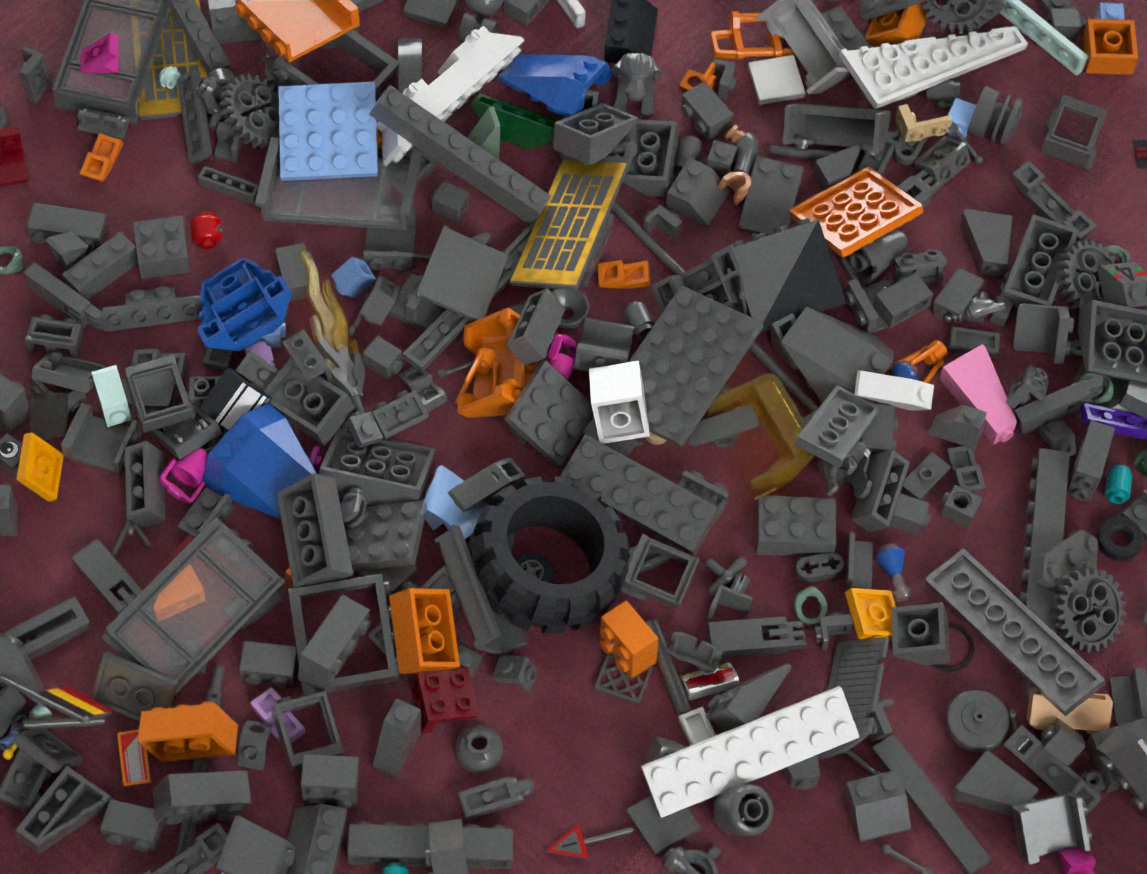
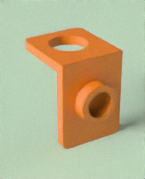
(708, 77)

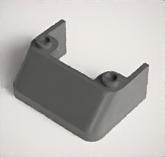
(836, 126)

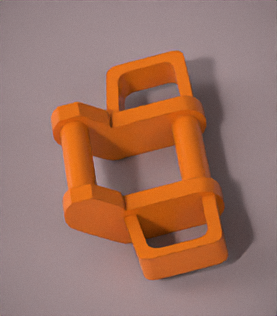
(738, 51)

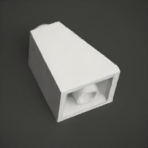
(619, 402)

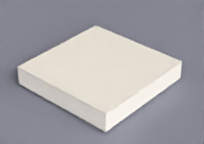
(776, 79)

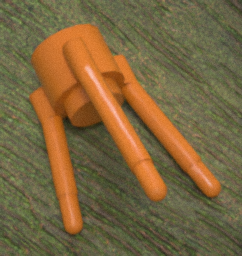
(930, 355)
(482, 364)

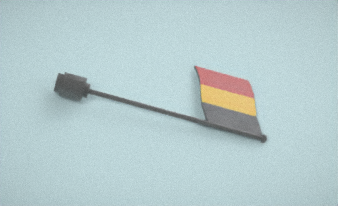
(67, 701)

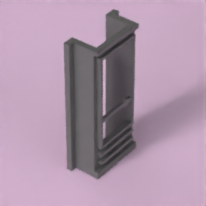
(491, 631)

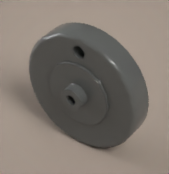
(977, 721)

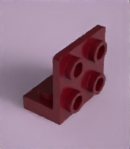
(12, 157)
(443, 696)

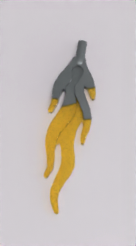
(332, 340)

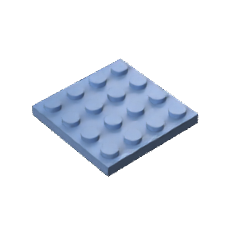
(327, 131)

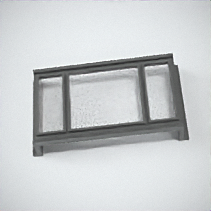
(138, 32)
(356, 202)
(193, 605)

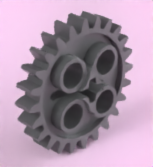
(949, 15)
(249, 95)
(1080, 272)
(1083, 598)

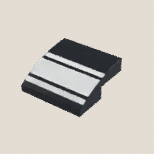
(232, 398)

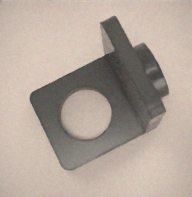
(253, 745)

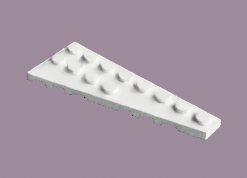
(909, 67)

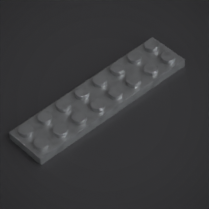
(1015, 632)

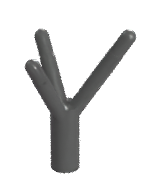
(129, 527)

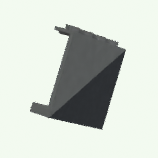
(788, 273)

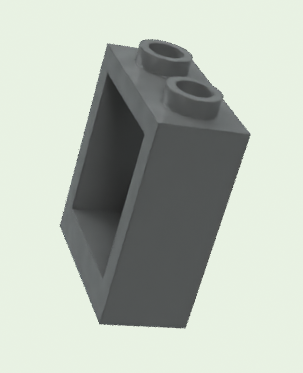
(1090, 461)
(308, 699)

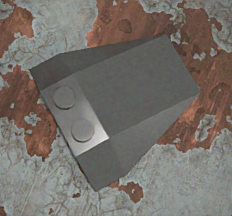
(716, 279)
(833, 352)

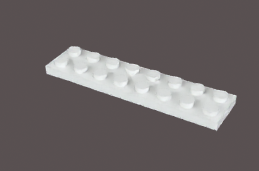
(750, 751)

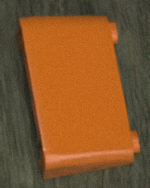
(494, 333)

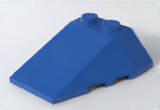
(556, 79)
(241, 305)
(257, 460)

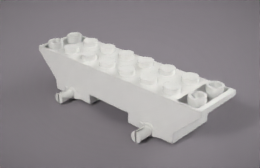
(460, 77)

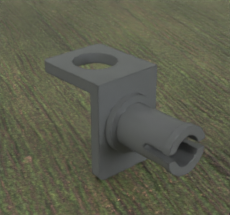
(732, 597)

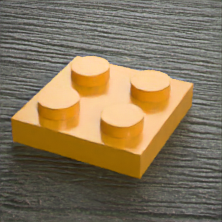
(40, 467)
(871, 612)

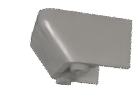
(810, 41)

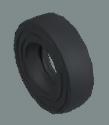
(1127, 526)

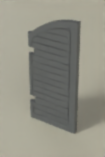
(860, 677)

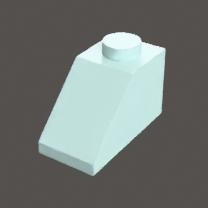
(111, 396)

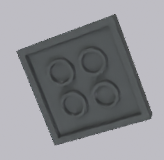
(550, 413)
(387, 536)

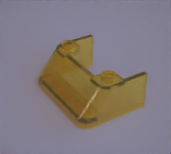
(781, 421)

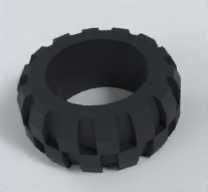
(565, 510)

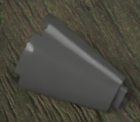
(875, 257)

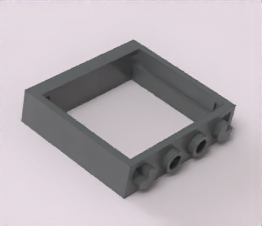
(357, 47)
(301, 637)

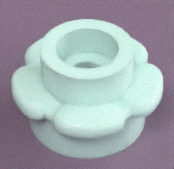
(169, 77)

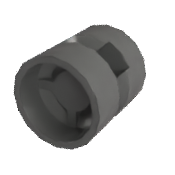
(473, 22)

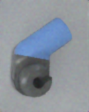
(15, 728)

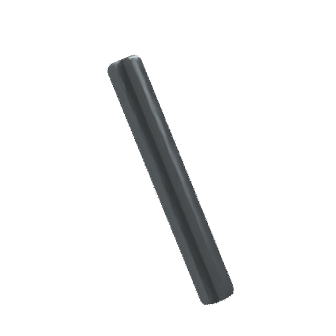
(669, 672)

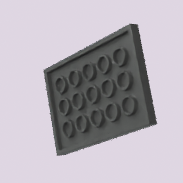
(690, 360)

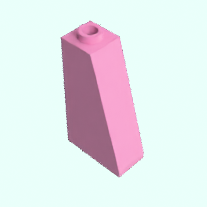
(977, 385)

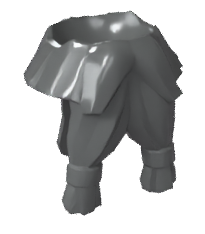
(636, 77)
(852, 473)

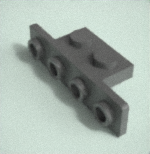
(150, 309)

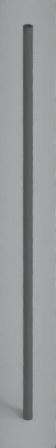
(678, 270)

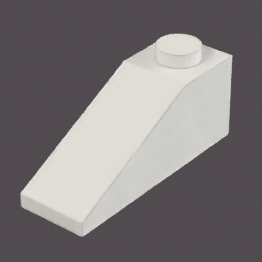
(894, 391)

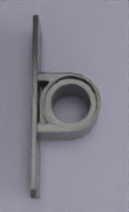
(724, 427)

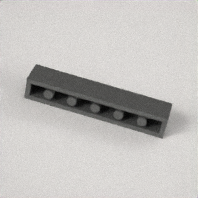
(407, 844)

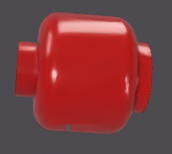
(206, 230)

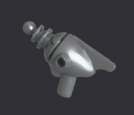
(977, 309)

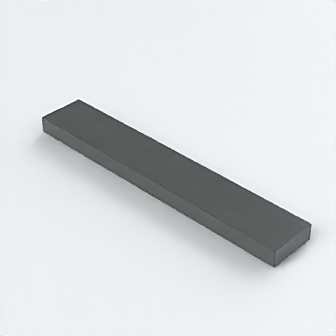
(932, 805)

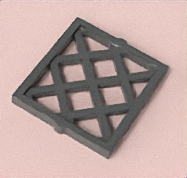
(619, 694)

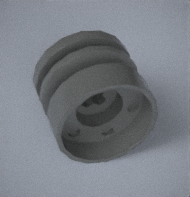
(995, 116)

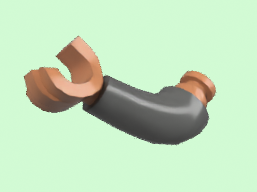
(746, 155)

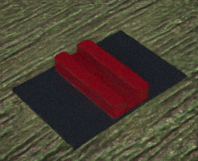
(1140, 150)

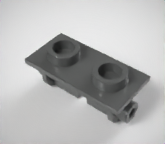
(102, 122)
(705, 658)

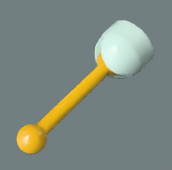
(37, 712)

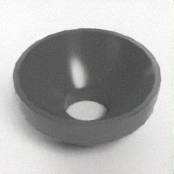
(575, 302)
(479, 760)

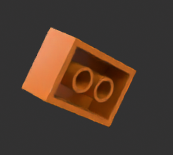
(424, 630)
(187, 732)

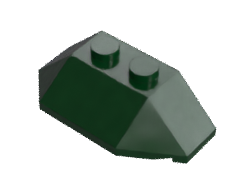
(517, 123)

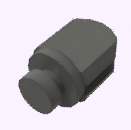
(353, 507)

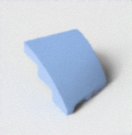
(443, 509)

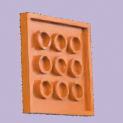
(858, 210)

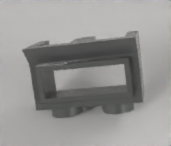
(52, 342)

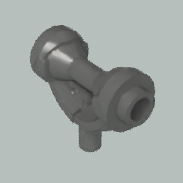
(209, 90)
(679, 860)

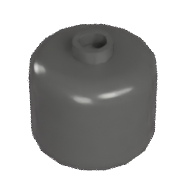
(743, 804)

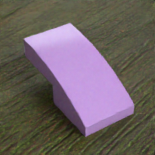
(263, 706)

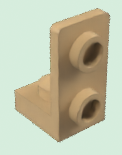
(916, 131)

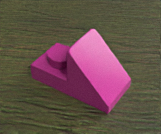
(101, 56)
(1076, 861)

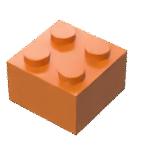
(1110, 46)
(628, 640)

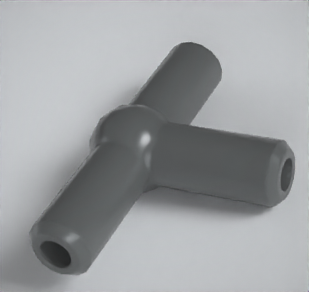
(725, 576)

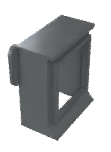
(1067, 149)
(163, 417)
(642, 590)

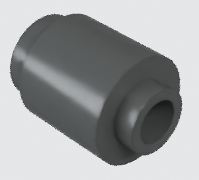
(637, 315)

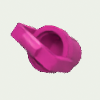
(562, 363)
(187, 471)

